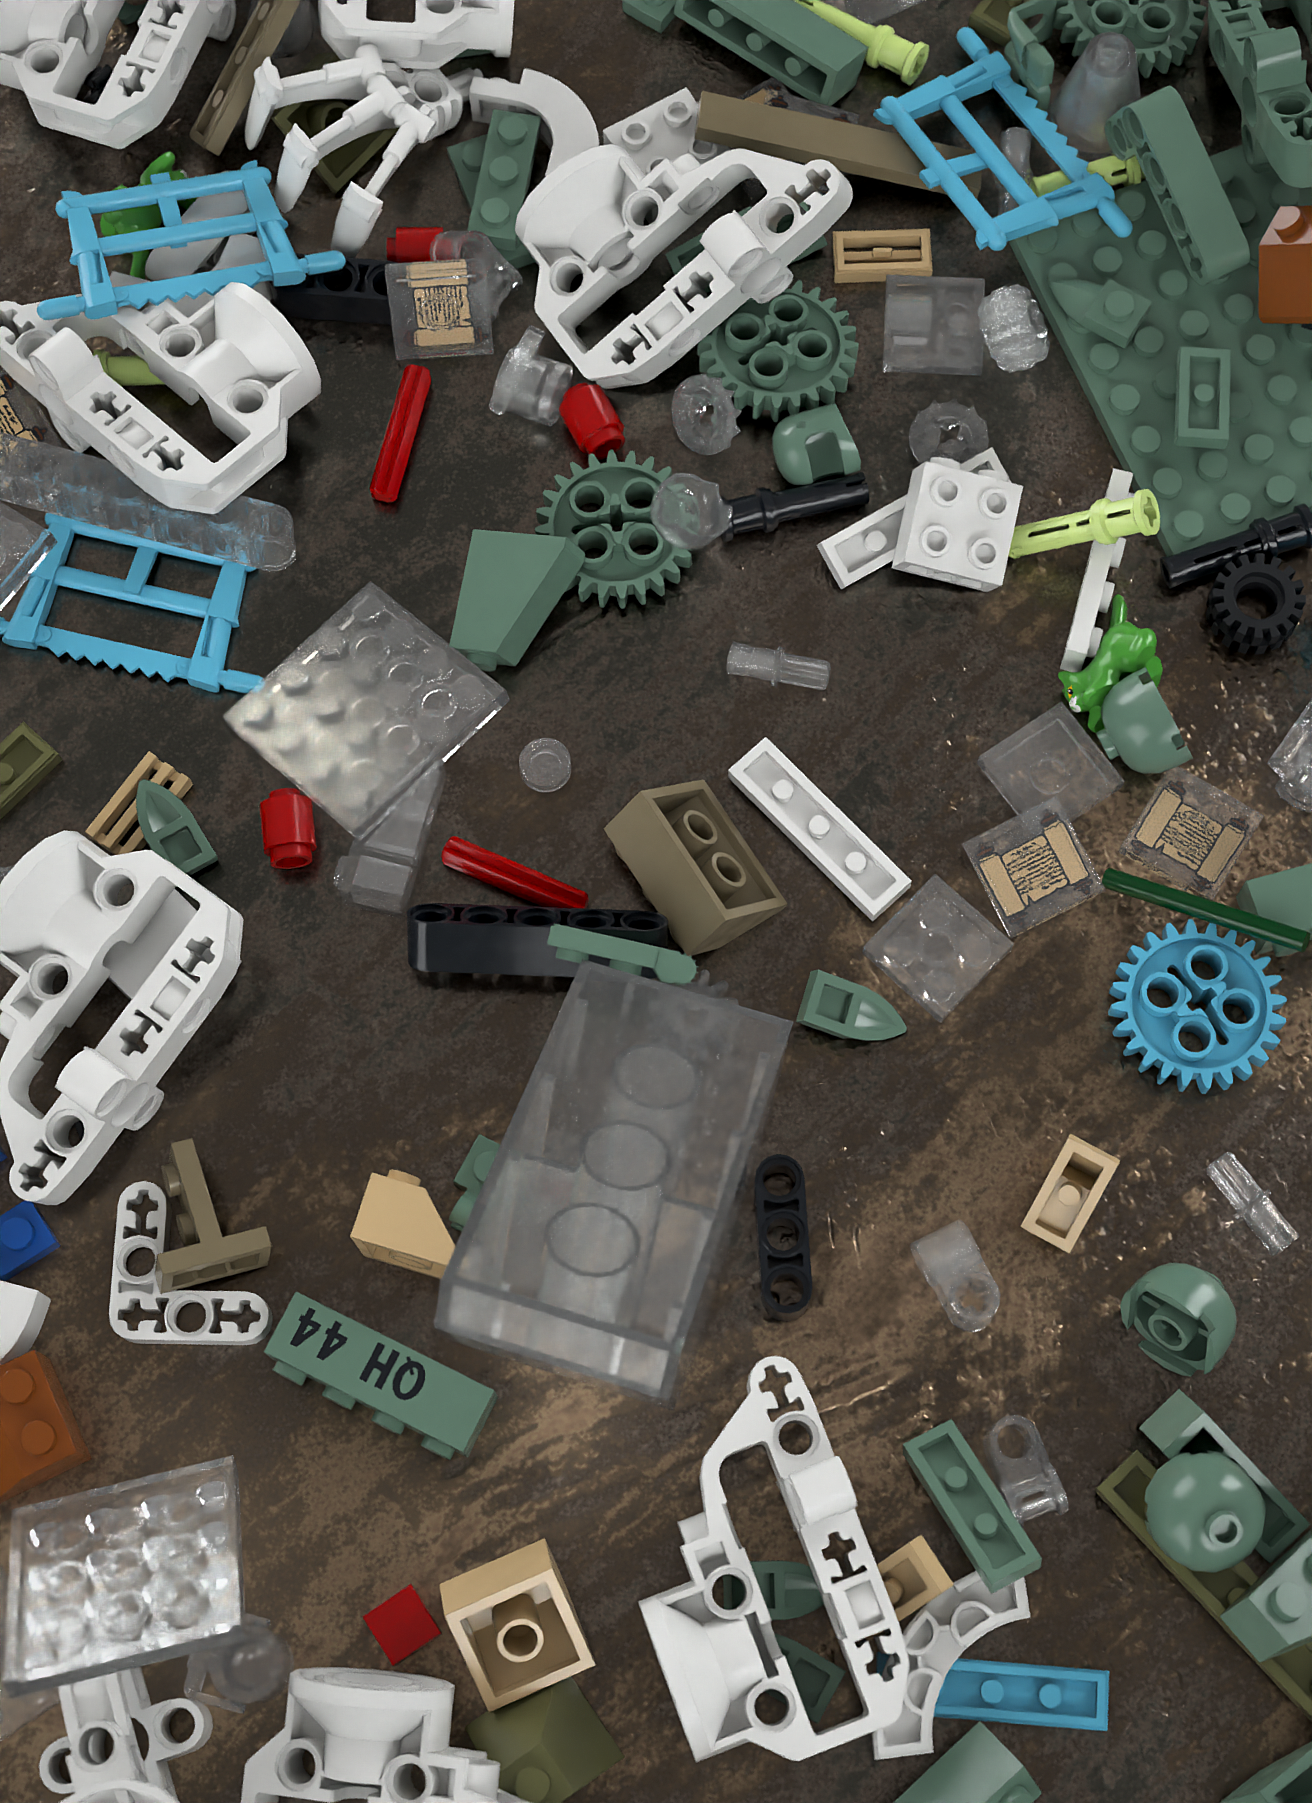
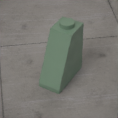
(509, 593)

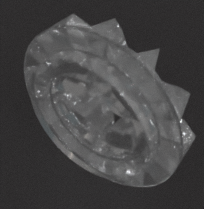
(689, 408)
(925, 432)

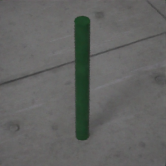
(1206, 910)

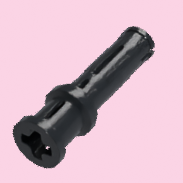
(768, 508)
(1263, 539)

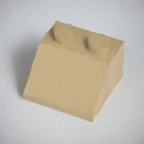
(402, 1225)
(516, 1625)

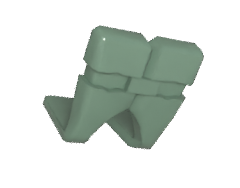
(1029, 60)

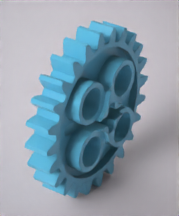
(1237, 982)

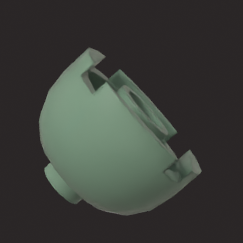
(1141, 726)
(1181, 1316)
(1204, 1511)

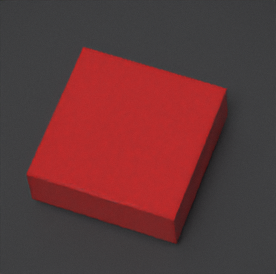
(402, 1625)

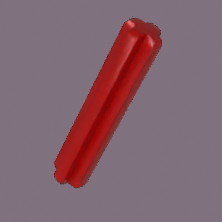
(400, 433)
(511, 875)

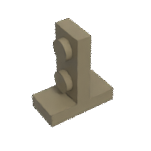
(207, 1252)

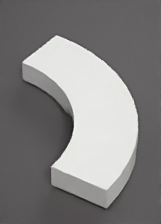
(933, 1644)

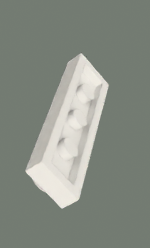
(873, 539)
(1095, 590)
(819, 829)

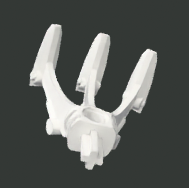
(415, 101)

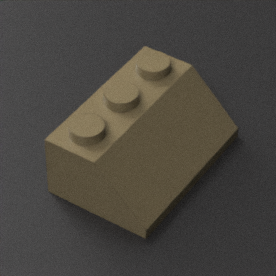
(693, 865)

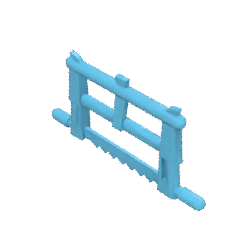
(1033, 212)
(88, 252)
(220, 612)

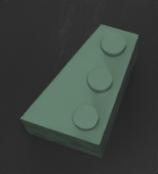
(1277, 1608)

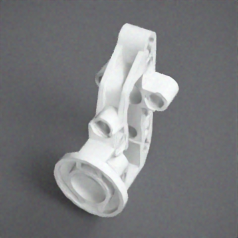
(437, 35)
(57, 43)
(592, 223)
(229, 351)
(65, 916)
(726, 1658)
(106, 1706)
(365, 1739)

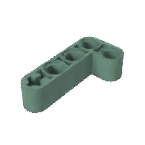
(1182, 182)

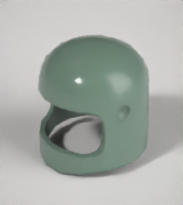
(814, 446)

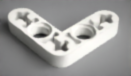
(129, 1289)

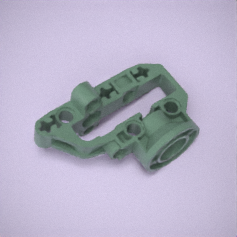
(1267, 82)

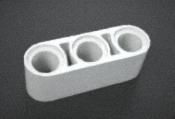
(199, 255)

